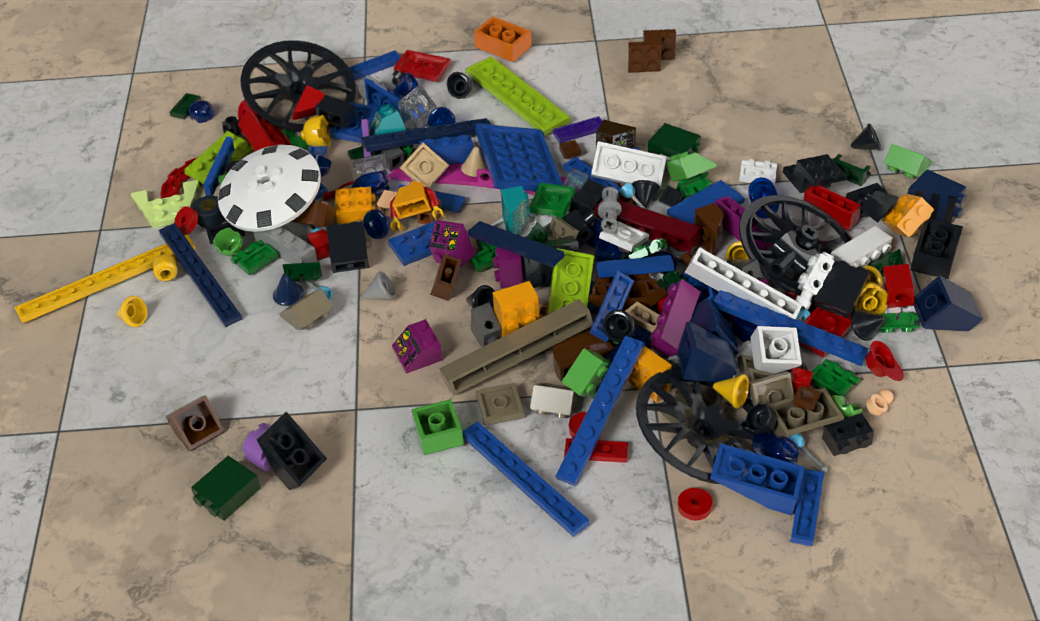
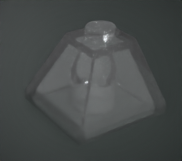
(367, 165)

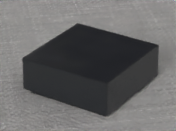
(670, 196)

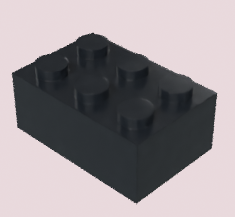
(936, 248)
(541, 274)

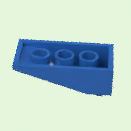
(759, 477)

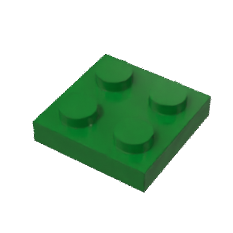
(552, 199)

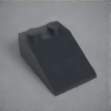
(290, 451)

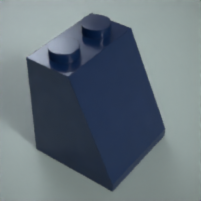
(946, 306)
(710, 319)
(704, 355)

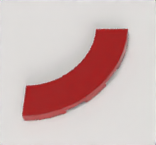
(175, 180)

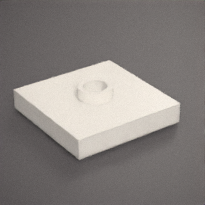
(625, 237)

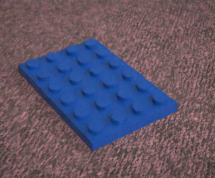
(516, 157)

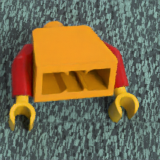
(412, 201)

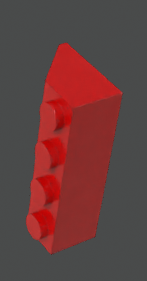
(261, 133)

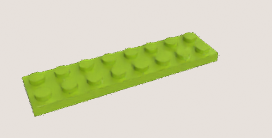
(517, 95)

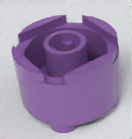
(253, 451)

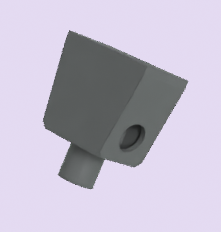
(485, 325)

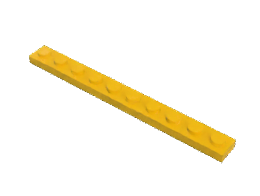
(91, 283)

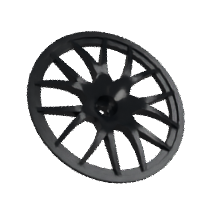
(294, 81)
(806, 238)
(698, 423)

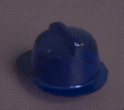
(375, 180)
(761, 188)
(778, 448)

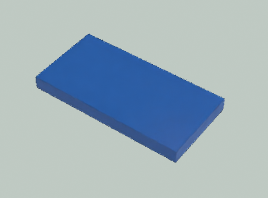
(686, 208)

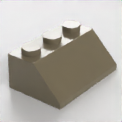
(795, 420)

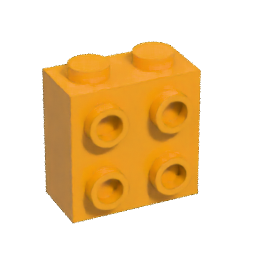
(353, 204)
(907, 215)
(646, 366)

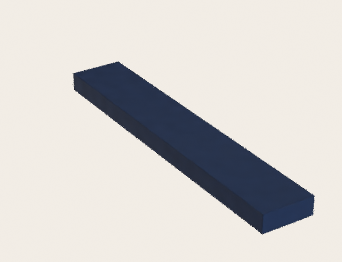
(516, 244)

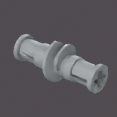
(609, 209)

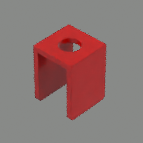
(898, 285)

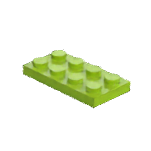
(201, 166)
(570, 280)

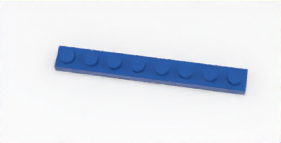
(806, 333)
(600, 411)
(526, 479)

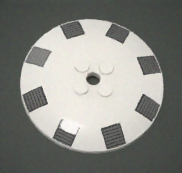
(288, 193)

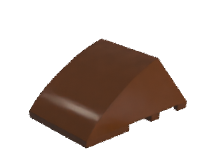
(643, 291)

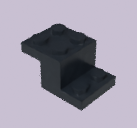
(814, 171)

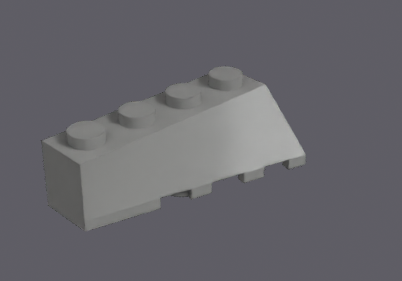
(288, 246)

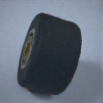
(208, 211)

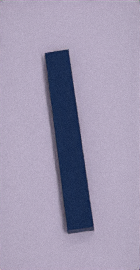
(413, 136)
(200, 275)

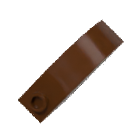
(568, 350)

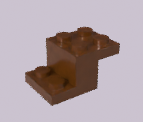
(647, 55)

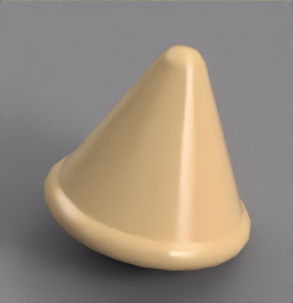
(473, 162)

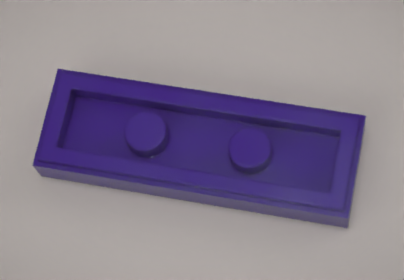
(577, 129)

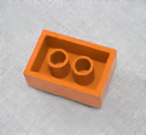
(502, 39)

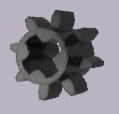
(231, 125)

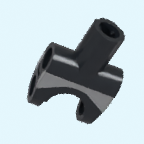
(789, 256)

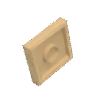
(424, 166)

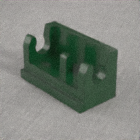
(853, 174)

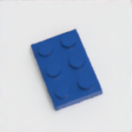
(354, 130)
(413, 244)

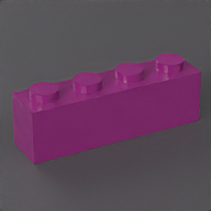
(732, 215)
(675, 313)

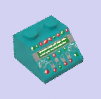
(386, 121)
(515, 209)

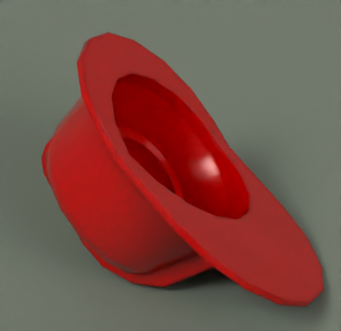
(882, 362)

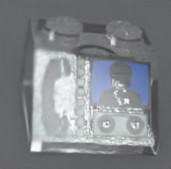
(416, 108)

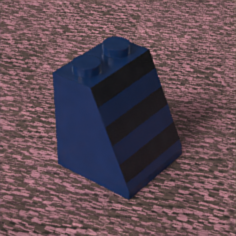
(941, 194)

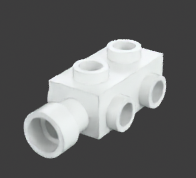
(815, 274)

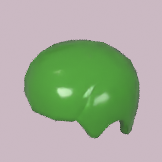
(228, 242)
(845, 409)

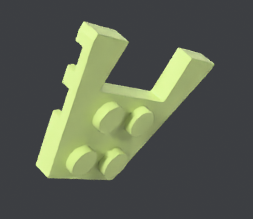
(163, 211)

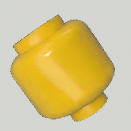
(165, 267)

